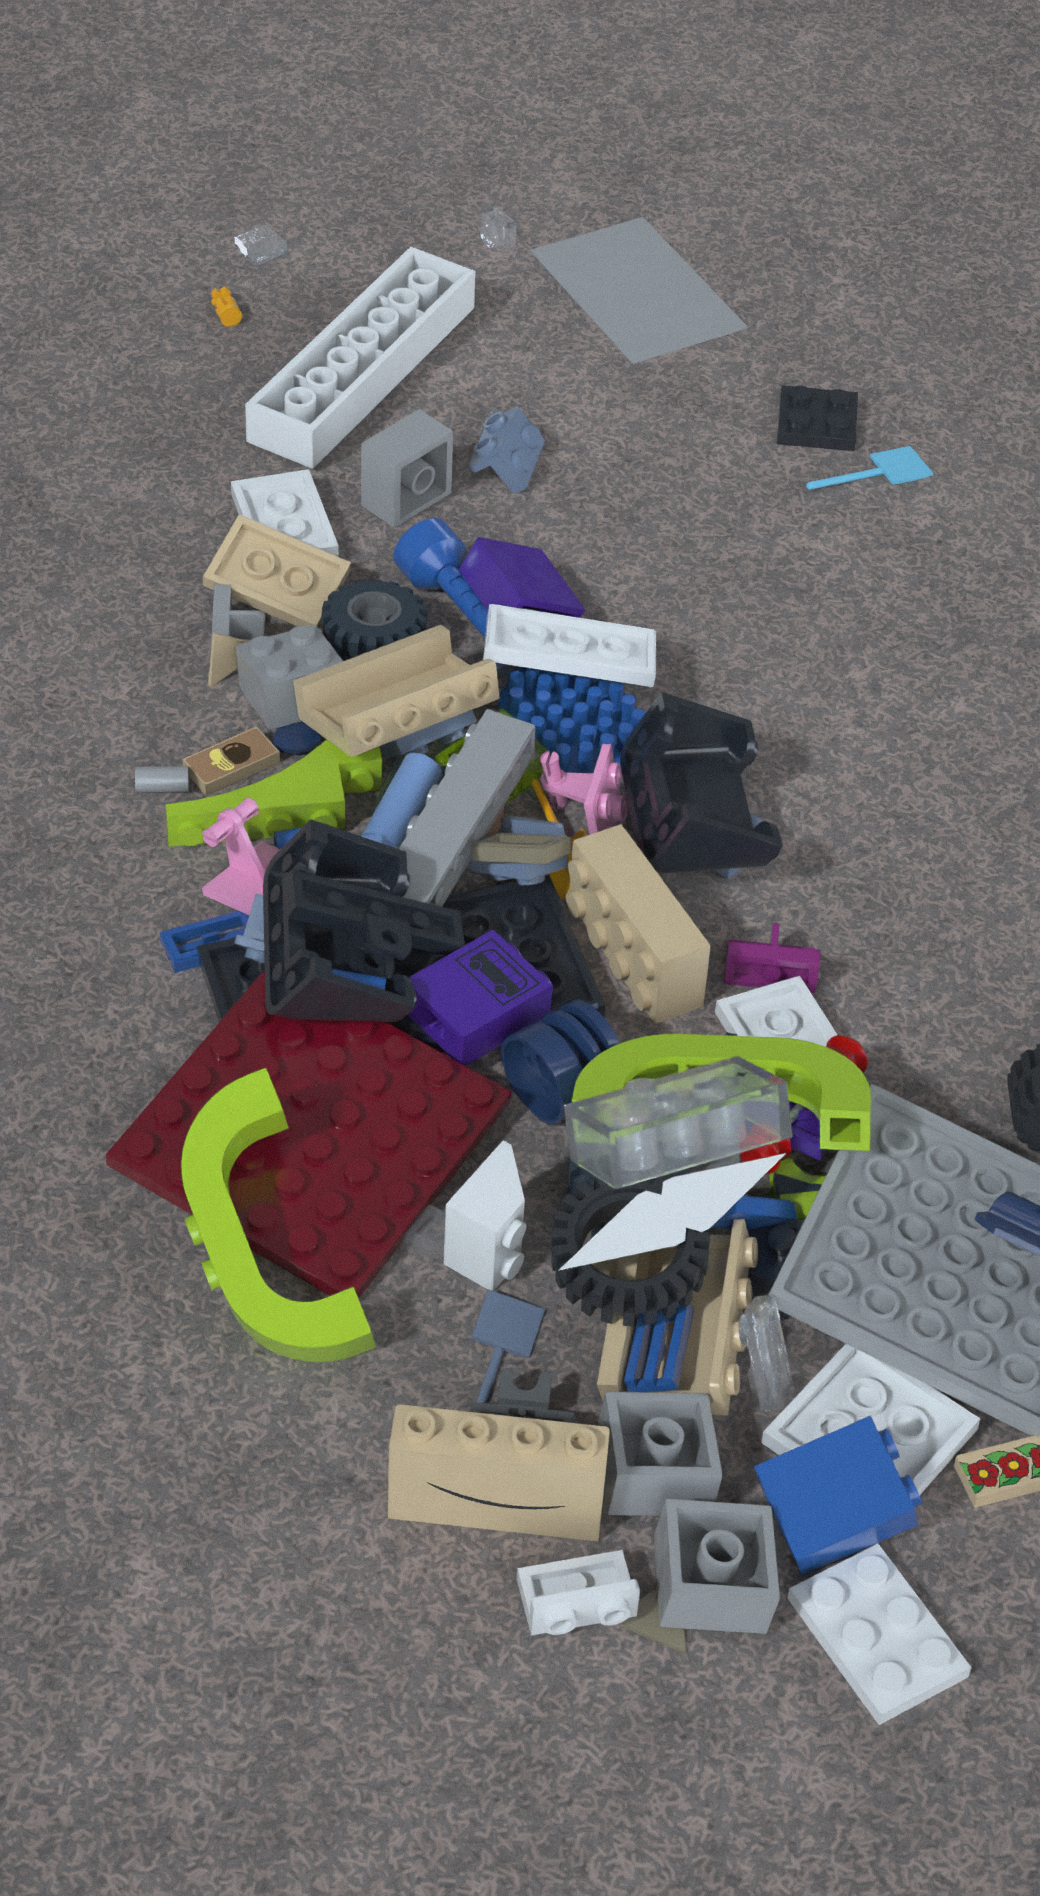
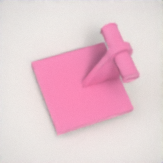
(598, 791)
(248, 864)

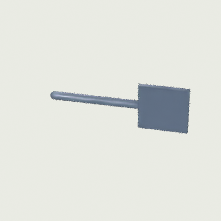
(507, 1327)

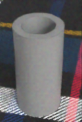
(161, 779)

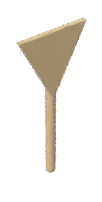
(223, 657)

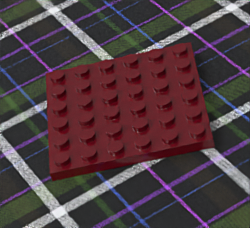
(366, 1146)

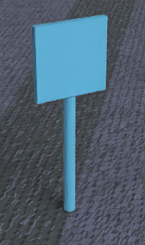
(897, 465)

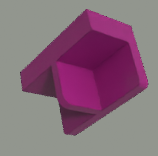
(768, 963)

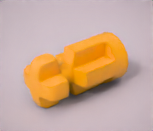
(227, 308)

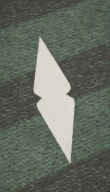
(661, 1220)

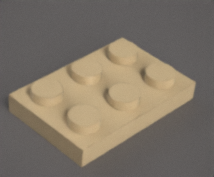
(276, 572)

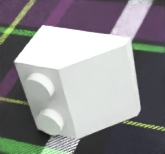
(487, 1222)

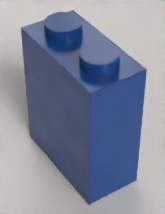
(839, 1494)

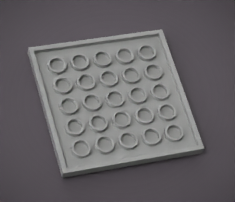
(909, 1271)

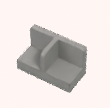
(235, 623)

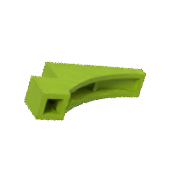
(285, 800)

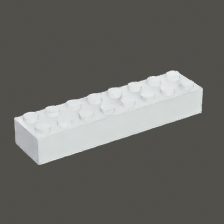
(360, 357)

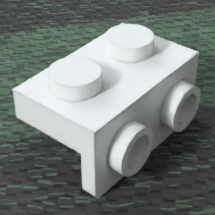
(578, 1593)

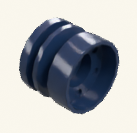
(550, 1054)

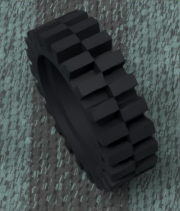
(612, 1294)

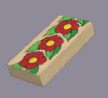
(1000, 1471)

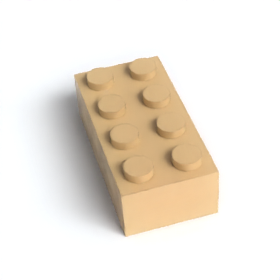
(638, 924)

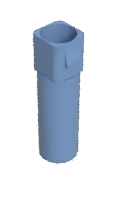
(403, 799)

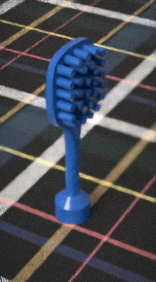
(568, 710)

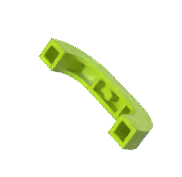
(814, 1075)
(298, 1330)

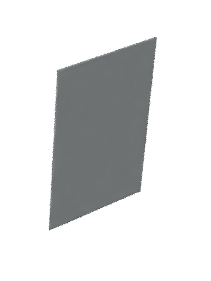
(638, 290)

